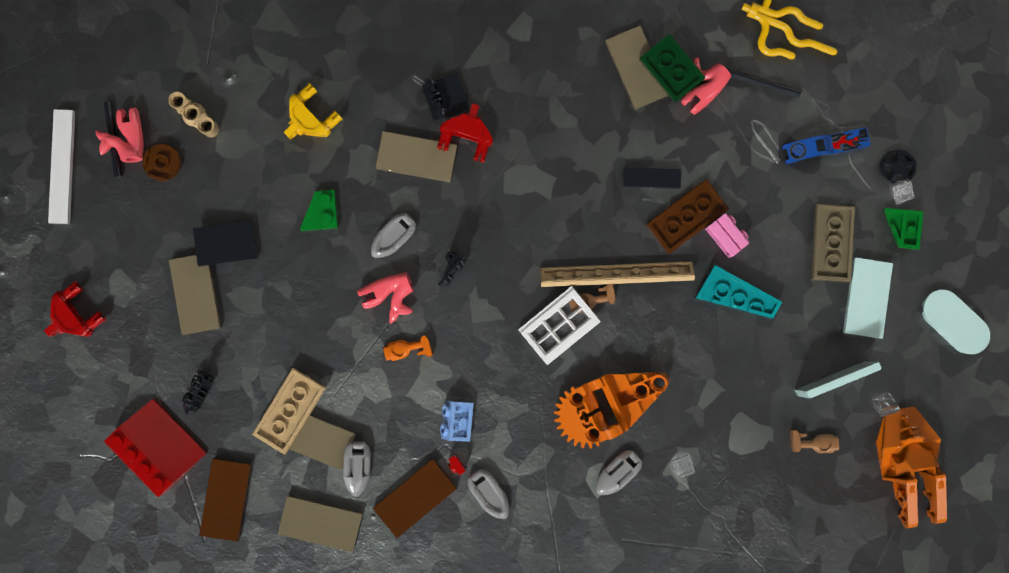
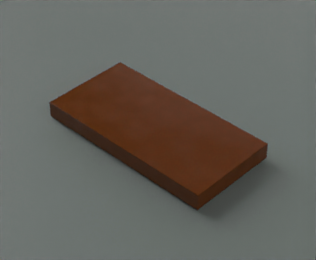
(687, 216)
(414, 498)
(225, 499)

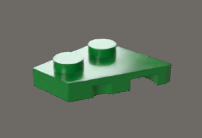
(321, 212)
(905, 227)

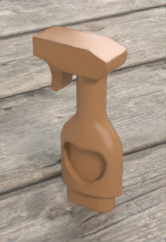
(592, 300)
(821, 443)

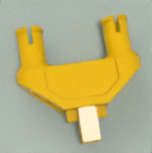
(304, 121)

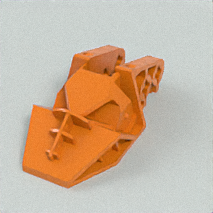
(907, 446)

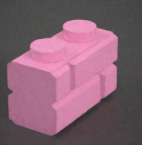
(728, 235)

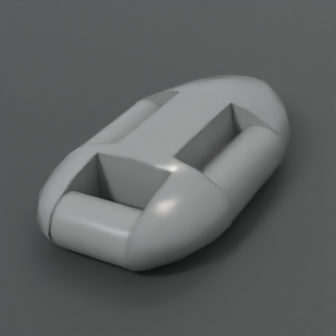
(392, 236)
(356, 467)
(618, 473)
(489, 494)

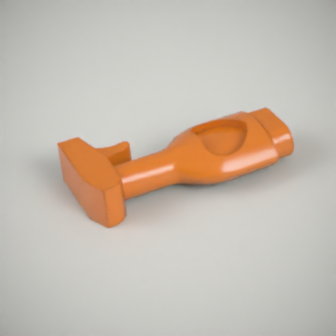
(401, 349)

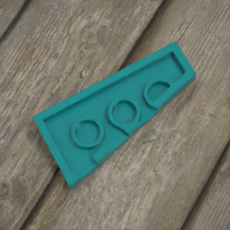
(728, 290)

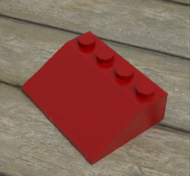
(155, 447)

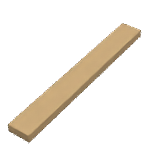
(617, 274)

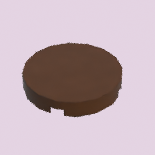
(162, 162)

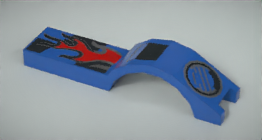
(827, 144)

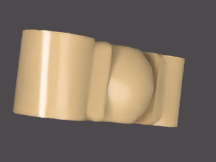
(188, 108)

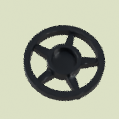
(898, 166)

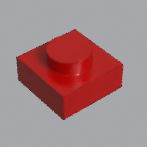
(456, 465)

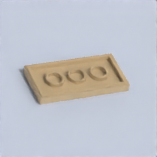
(289, 411)

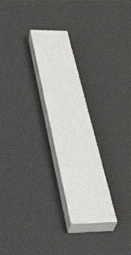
(61, 167)

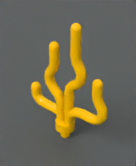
(767, 17)

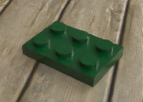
(672, 68)

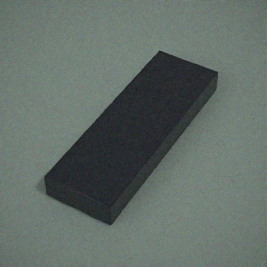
(652, 178)

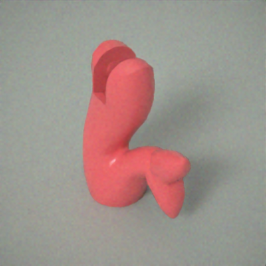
(717, 79)
(133, 148)
(399, 283)

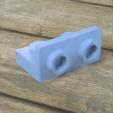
(456, 421)

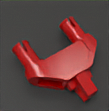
(467, 127)
(66, 318)

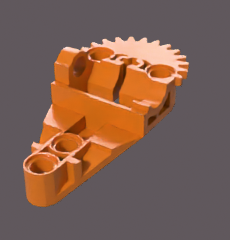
(623, 398)

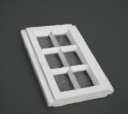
(558, 327)

